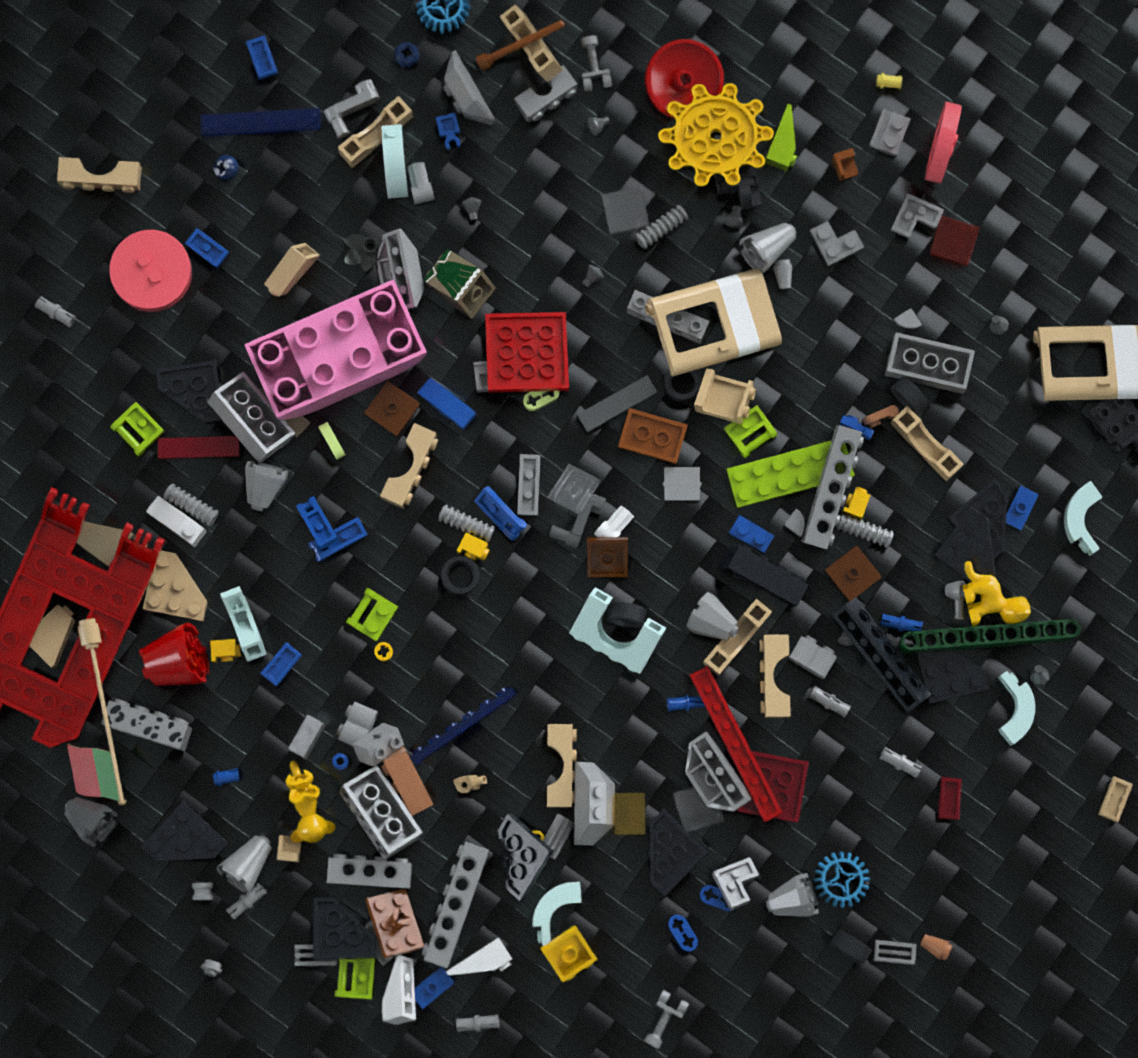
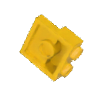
(569, 954)

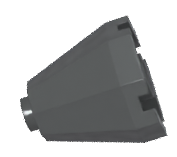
(90, 819)

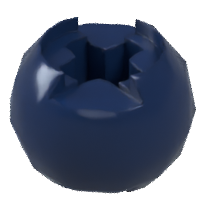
(401, 50)
(226, 167)

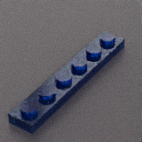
(261, 122)
(455, 730)

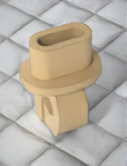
(473, 782)

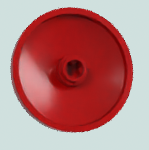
(677, 69)

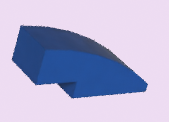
(447, 403)

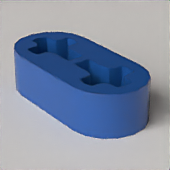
(713, 902)
(687, 930)

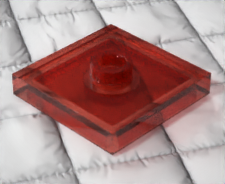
(954, 240)

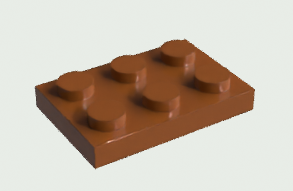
(652, 436)

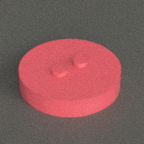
(943, 142)
(150, 270)

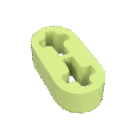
(541, 402)
(331, 440)

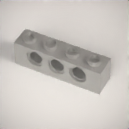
(679, 322)
(401, 880)

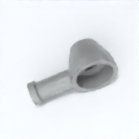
(955, 591)

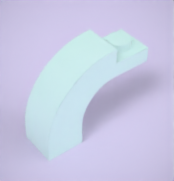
(394, 161)
(1075, 514)
(243, 623)
(1024, 709)
(560, 895)

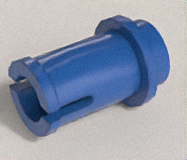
(335, 761)
(226, 777)

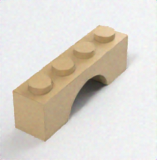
(537, 51)
(363, 143)
(124, 176)
(916, 434)
(398, 489)
(727, 650)
(775, 703)
(560, 792)

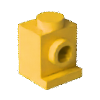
(856, 503)
(473, 547)
(224, 650)

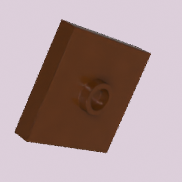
(392, 408)
(607, 557)
(853, 573)

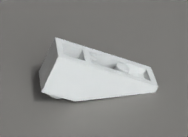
(176, 521)
(486, 959)
(399, 996)

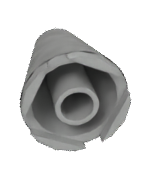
(767, 245)
(246, 863)

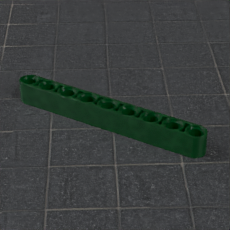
(997, 631)

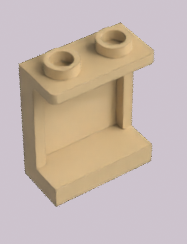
(724, 397)

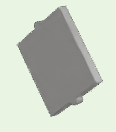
(681, 483)

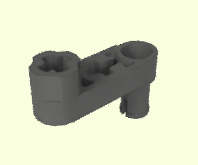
(572, 537)

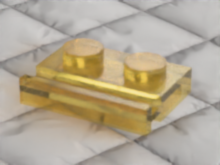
(629, 813)

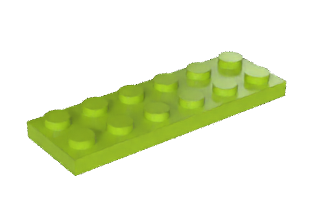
(780, 474)

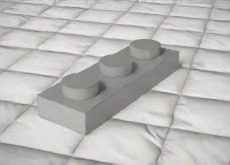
(528, 485)

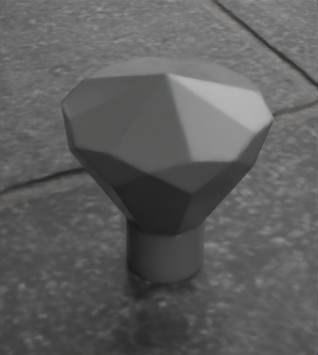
(597, 124)
(472, 205)
(734, 218)
(593, 274)
(999, 325)
(844, 640)
(1039, 675)

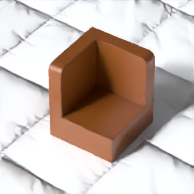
(845, 164)

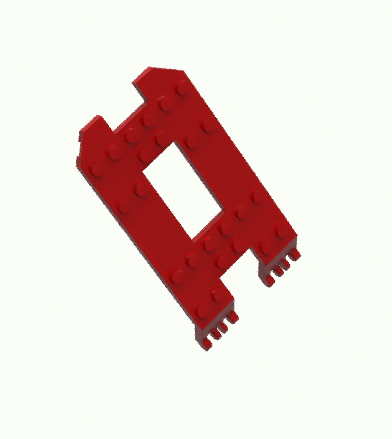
(112, 602)

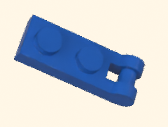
(500, 513)
(317, 523)
(347, 535)

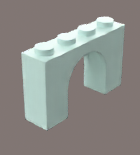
(589, 629)

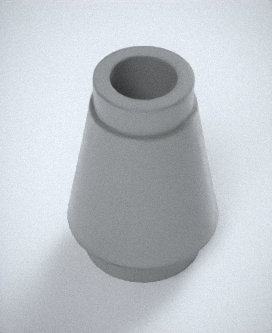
(783, 273)

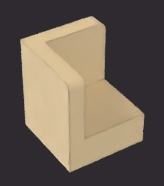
(288, 850)

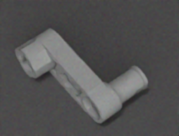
(366, 95)

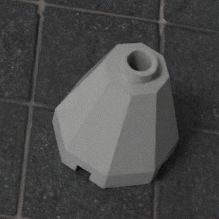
(263, 483)
(712, 619)
(793, 898)

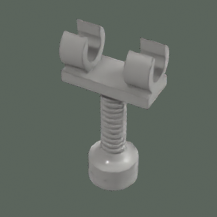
(589, 43)
(654, 1038)

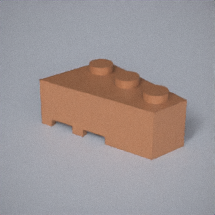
(406, 781)

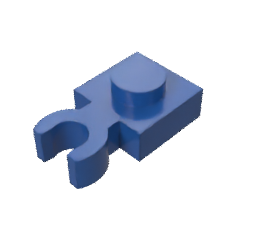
(448, 128)
(852, 423)

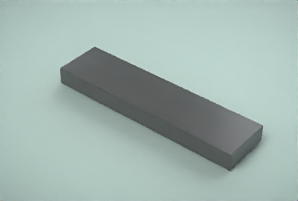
(617, 403)

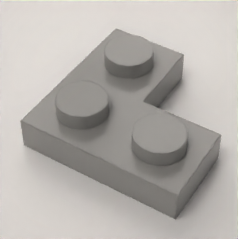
(913, 211)
(834, 248)
(731, 879)

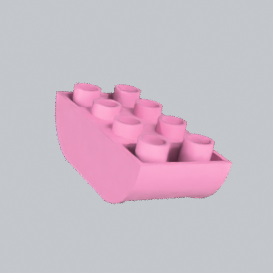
(336, 352)

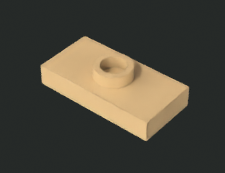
(1115, 799)

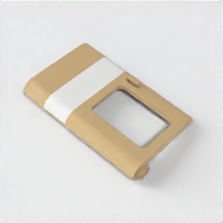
(743, 312)
(1121, 360)

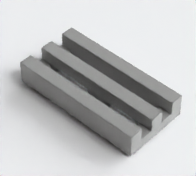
(558, 837)
(895, 952)
(314, 963)

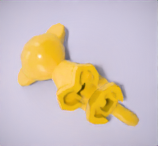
(992, 601)
(304, 796)

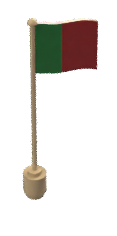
(93, 768)

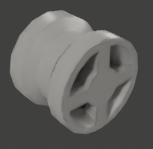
(202, 891)

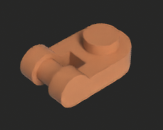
(874, 419)

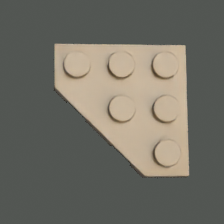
(174, 590)

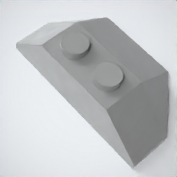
(465, 93)
(400, 261)
(714, 775)
(592, 803)

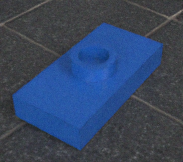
(262, 57)
(1020, 508)
(281, 664)
(432, 987)

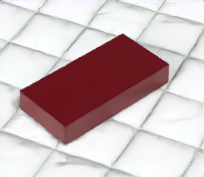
(949, 798)

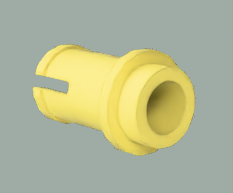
(888, 81)

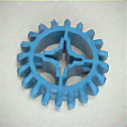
(435, 8)
(845, 888)

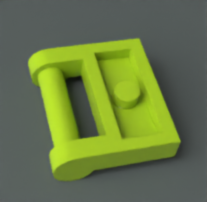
(754, 421)
(143, 425)
(378, 617)
(361, 980)

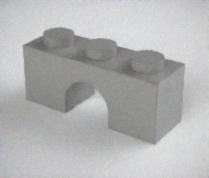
(533, 105)

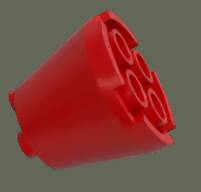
(176, 658)

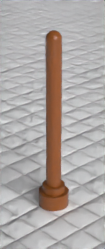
(486, 60)

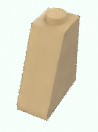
(291, 269)
(53, 635)

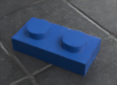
(207, 248)
(751, 534)

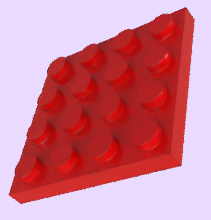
(526, 352)

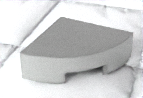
(908, 320)
(796, 523)

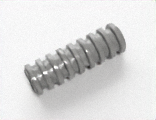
(661, 226)
(191, 504)
(466, 523)
(865, 530)

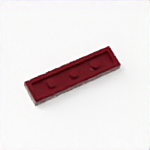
(198, 447)

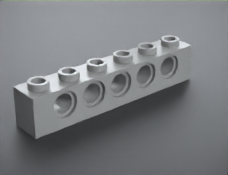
(834, 456)
(444, 956)

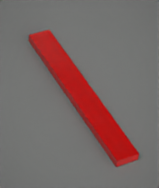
(735, 744)

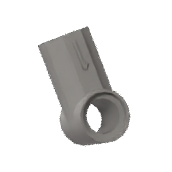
(420, 188)

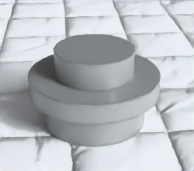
(211, 968)

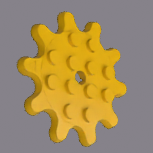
(710, 115)

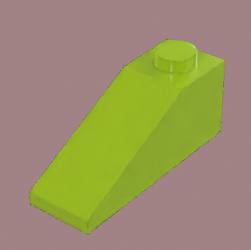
(783, 146)

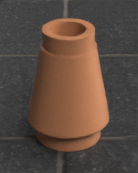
(938, 947)

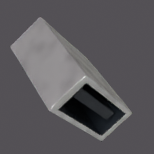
(306, 737)

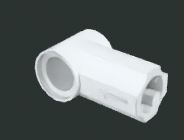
(615, 523)

